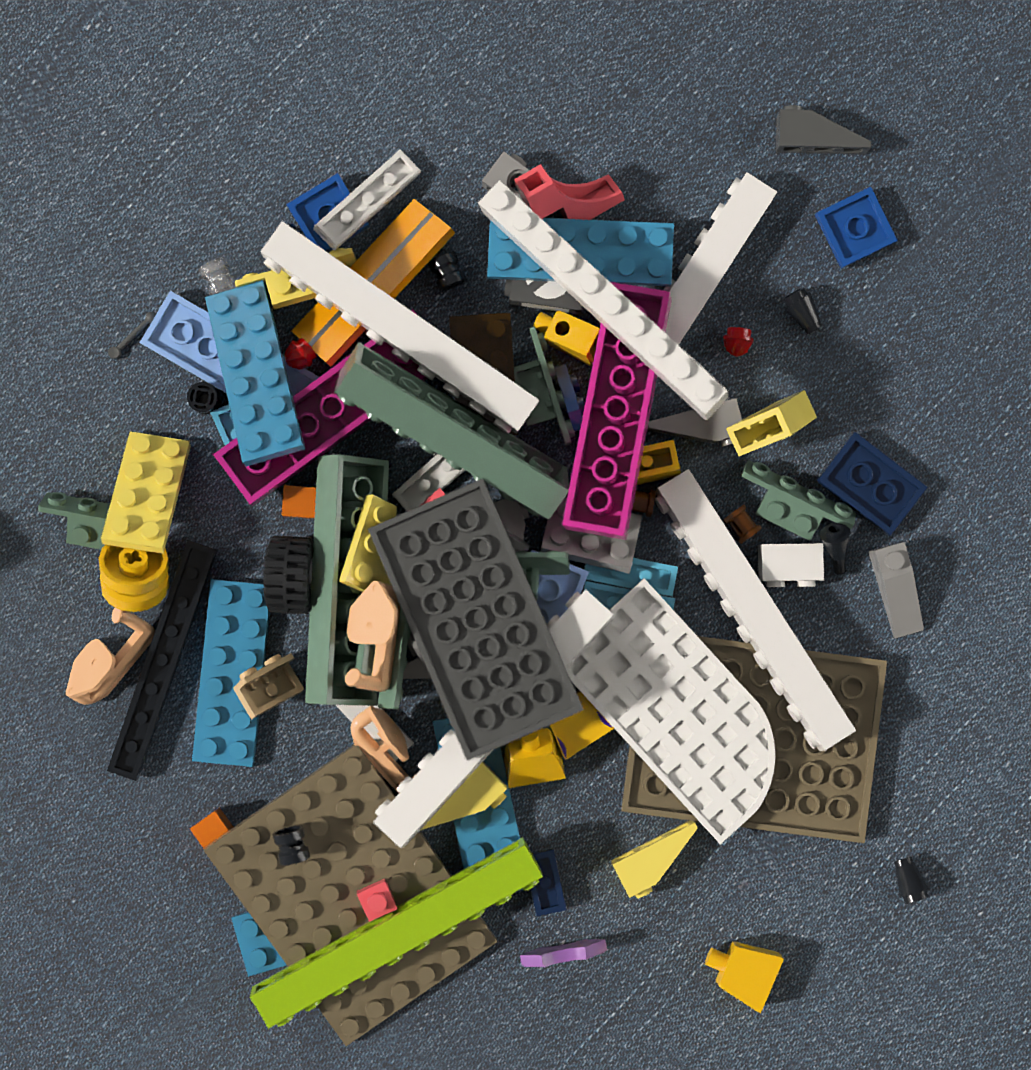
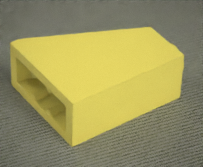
(772, 423)

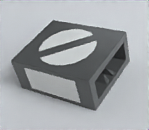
(541, 295)

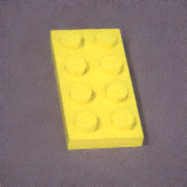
(146, 492)

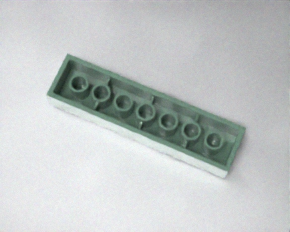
(452, 431)
(340, 495)

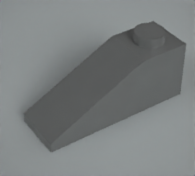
(812, 133)

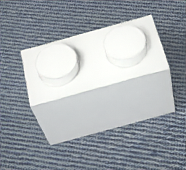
(790, 563)

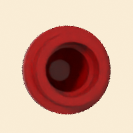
(738, 341)
(299, 354)

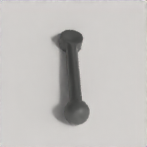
(115, 352)

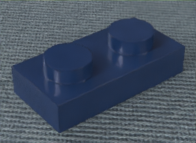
(570, 386)
(548, 893)

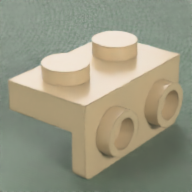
(268, 686)

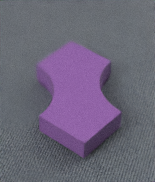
(552, 955)

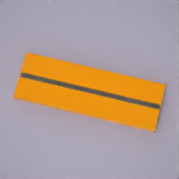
(388, 265)

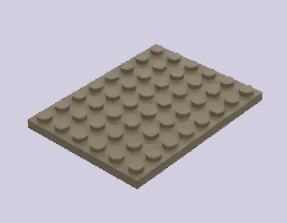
(810, 788)
(317, 899)

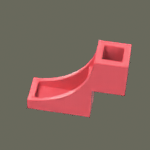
(573, 201)

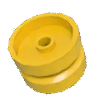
(133, 577)

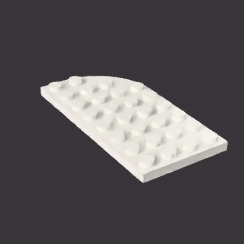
(679, 710)

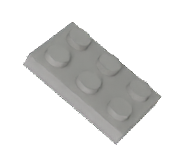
(591, 548)

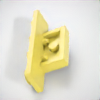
(285, 293)

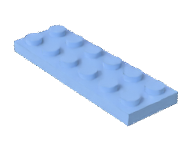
(186, 338)

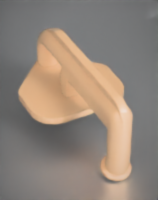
(374, 622)
(98, 670)
(376, 752)

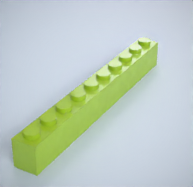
(396, 933)

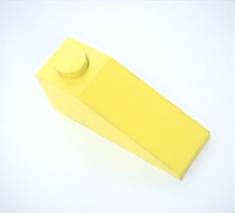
(475, 795)
(647, 863)

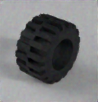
(288, 574)

